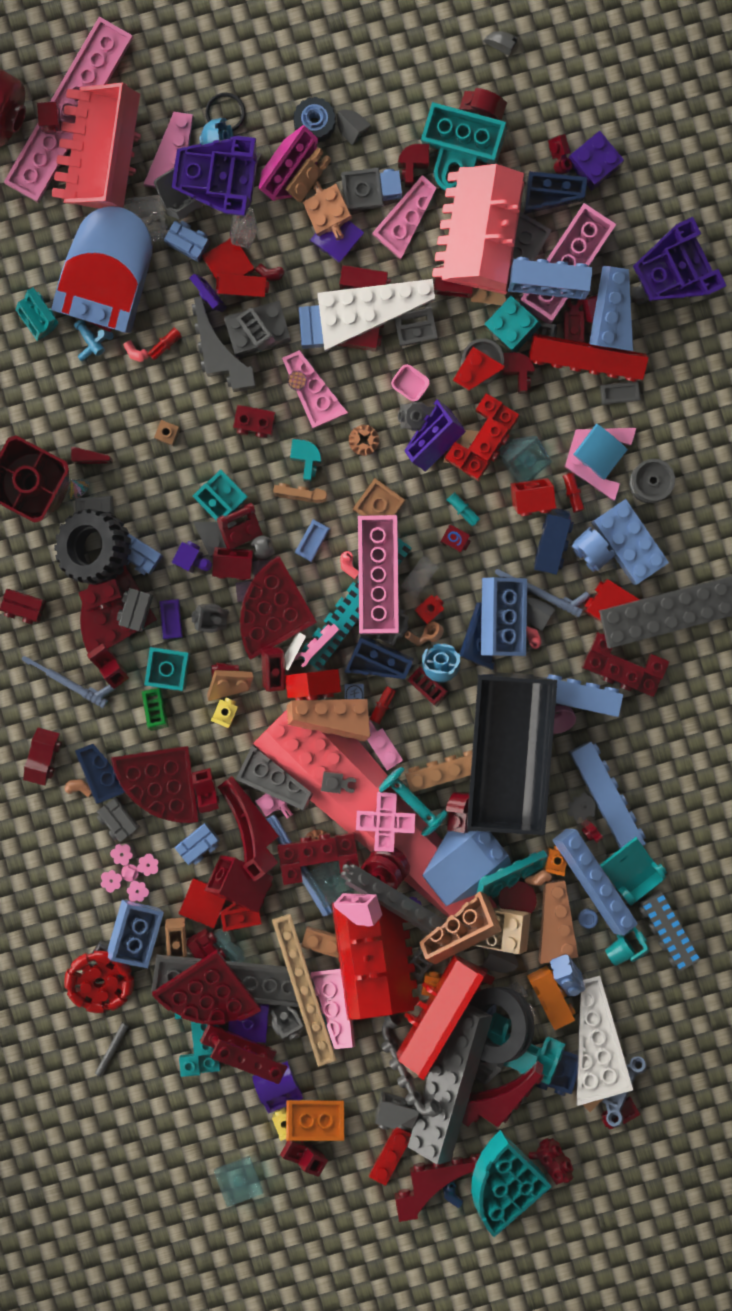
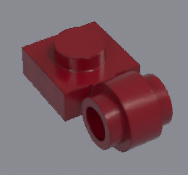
(559, 149)
(628, 1112)

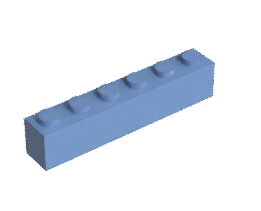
(605, 794)
(595, 881)

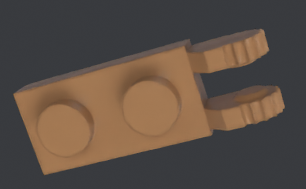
(307, 175)
(300, 494)

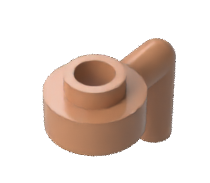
(432, 632)

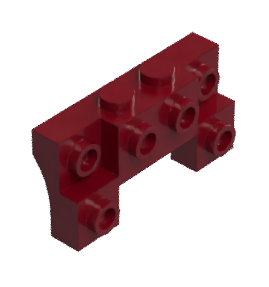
(622, 671)
(316, 851)

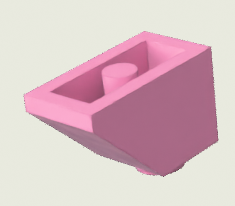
(359, 908)

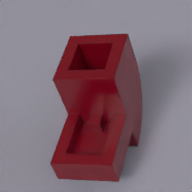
(484, 103)
(413, 157)
(519, 365)
(108, 665)
(206, 790)
(458, 812)
(306, 1156)

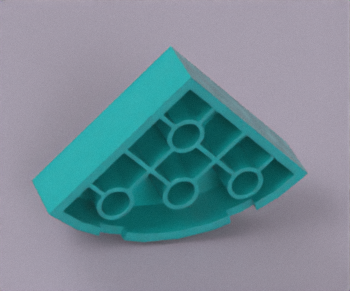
(505, 1183)

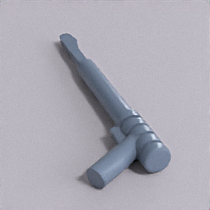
(565, 604)
(90, 694)

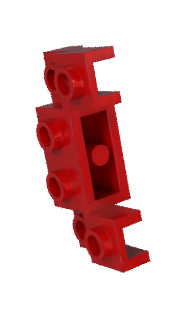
(487, 442)

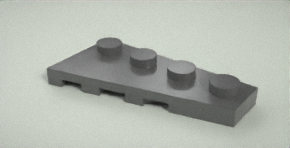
(272, 780)

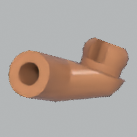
(77, 785)
(539, 878)

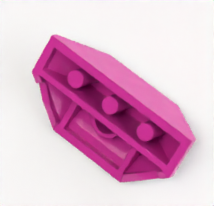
(286, 163)

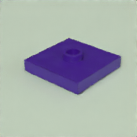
(207, 293)
(253, 1027)

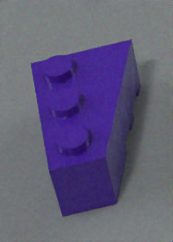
(434, 437)

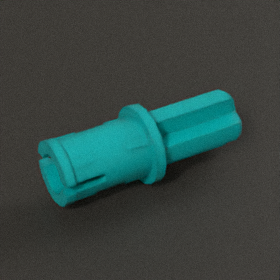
(463, 509)

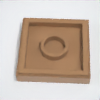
(378, 501)

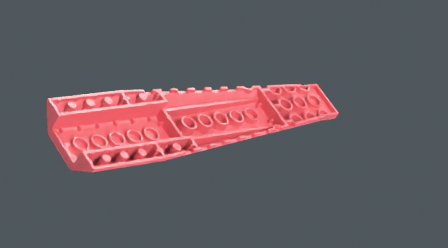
(310, 752)

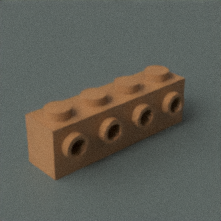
(439, 773)

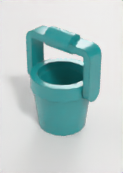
(622, 950)

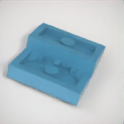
(600, 451)

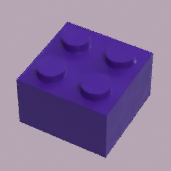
(596, 160)

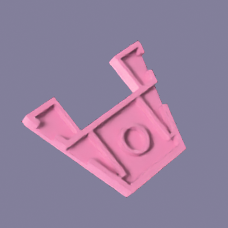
(607, 487)

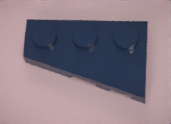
(472, 643)
(98, 774)

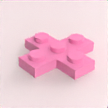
(385, 822)

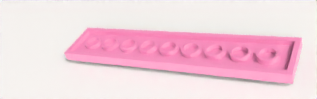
(91, 67)

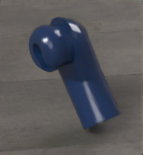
(450, 1195)

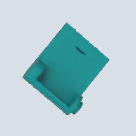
(633, 871)

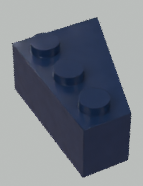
(552, 191)
(553, 541)
(378, 659)

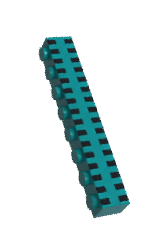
(344, 617)

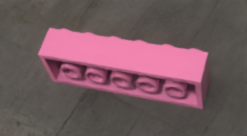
(577, 245)
(378, 574)

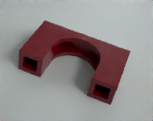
(357, 278)

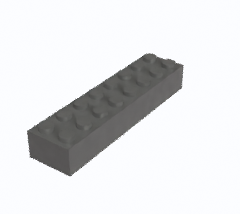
(451, 1084)

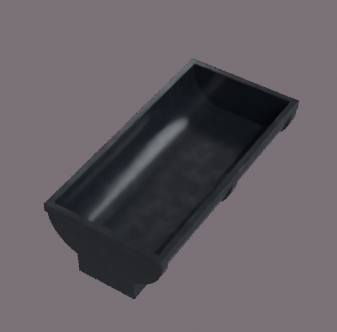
(511, 753)

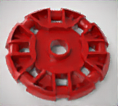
(98, 992)

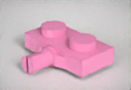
(270, 804)

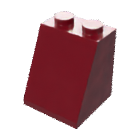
(235, 885)

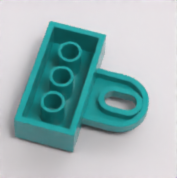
(461, 139)

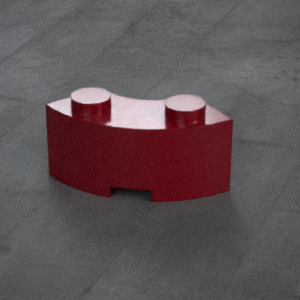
(42, 756)

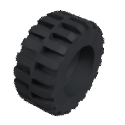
(72, 540)

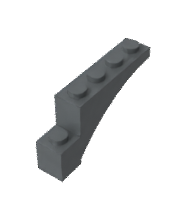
(216, 356)

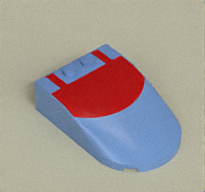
(105, 269)

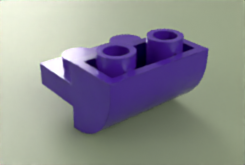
(275, 1095)

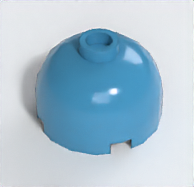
(215, 130)
(441, 662)

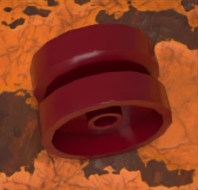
(387, 867)

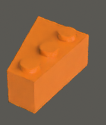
(551, 998)

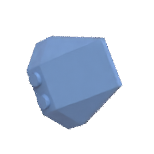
(462, 862)

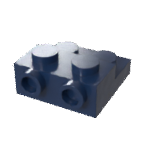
(564, 1076)

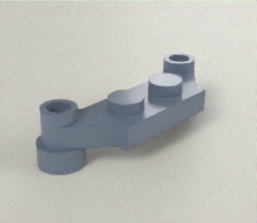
(615, 1103)

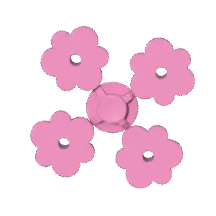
(129, 872)

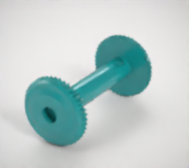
(413, 801)

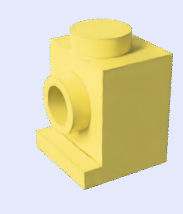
(219, 718)
(278, 1117)

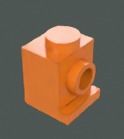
(550, 866)

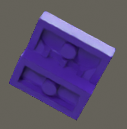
(338, 248)

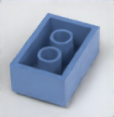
(134, 934)

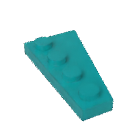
(510, 875)

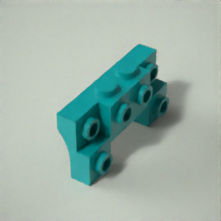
(548, 1055)
(200, 1061)

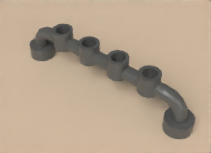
(414, 1097)

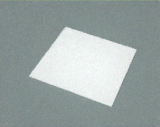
(293, 649)

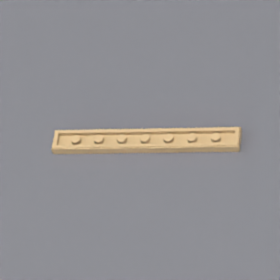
(304, 990)

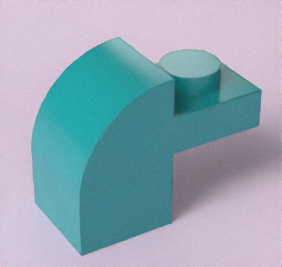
(306, 452)

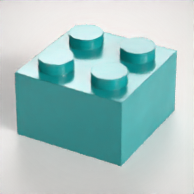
(512, 324)
(167, 669)

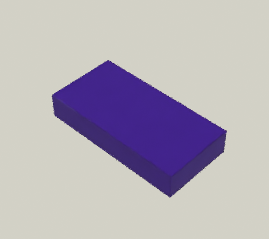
(171, 619)

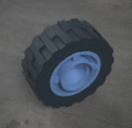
(318, 109)

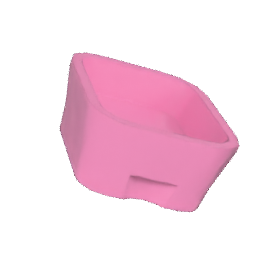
(410, 383)

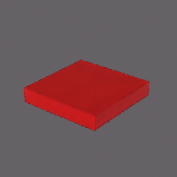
(228, 260)
(201, 905)

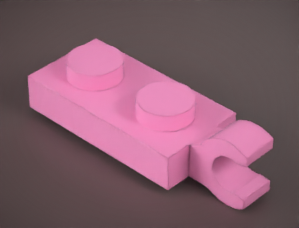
(315, 645)
(383, 747)

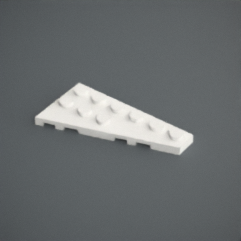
(359, 310)
(600, 1056)

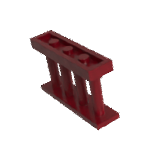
(243, 1053)

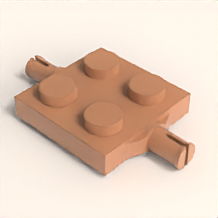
(327, 210)

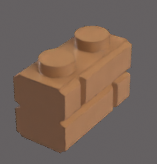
(176, 937)
(320, 941)

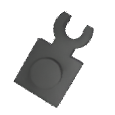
(334, 782)

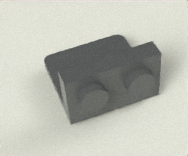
(175, 203)

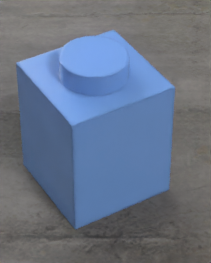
(391, 185)

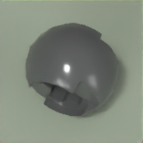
(639, 295)
(262, 547)

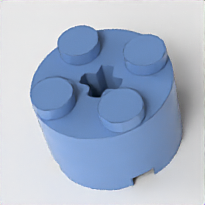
(593, 549)

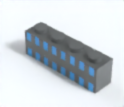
(669, 931)

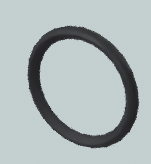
(227, 95)

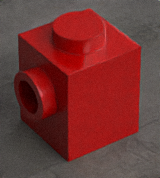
(429, 608)

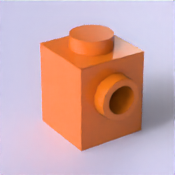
(430, 978)

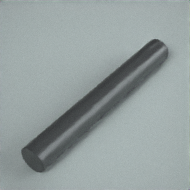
(111, 1050)

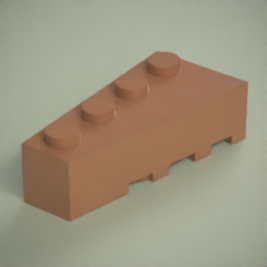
(337, 717)
(557, 928)
(464, 929)

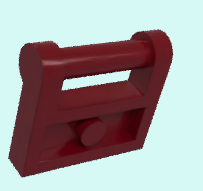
(241, 532)

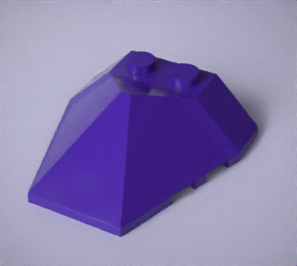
(218, 173)
(678, 266)

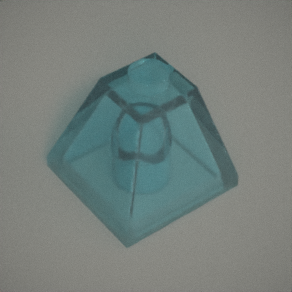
(524, 457)

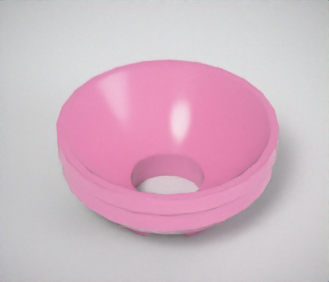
(564, 719)

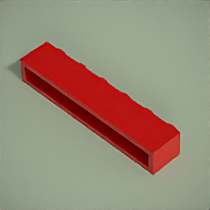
(582, 355)

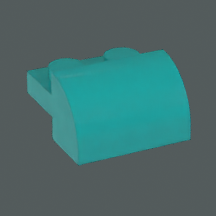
(36, 314)
(220, 495)

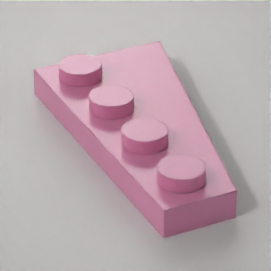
(175, 137)
(403, 220)
(317, 399)
(331, 996)

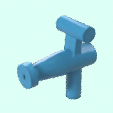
(93, 342)

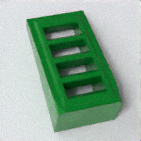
(156, 725)

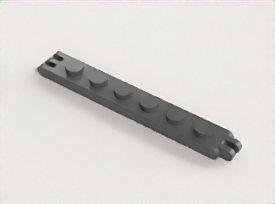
(391, 899)

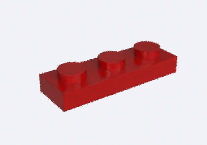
(390, 1155)

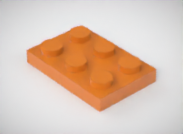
(314, 1120)

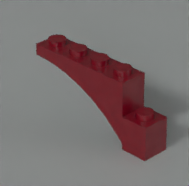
(254, 829)
(497, 1103)
(428, 1181)

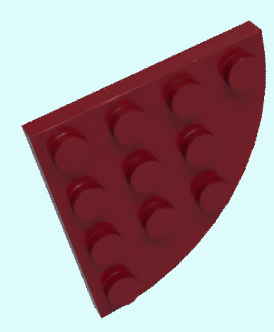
(272, 609)
(102, 625)
(159, 783)
(208, 993)

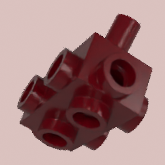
(553, 1160)

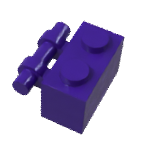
(189, 557)

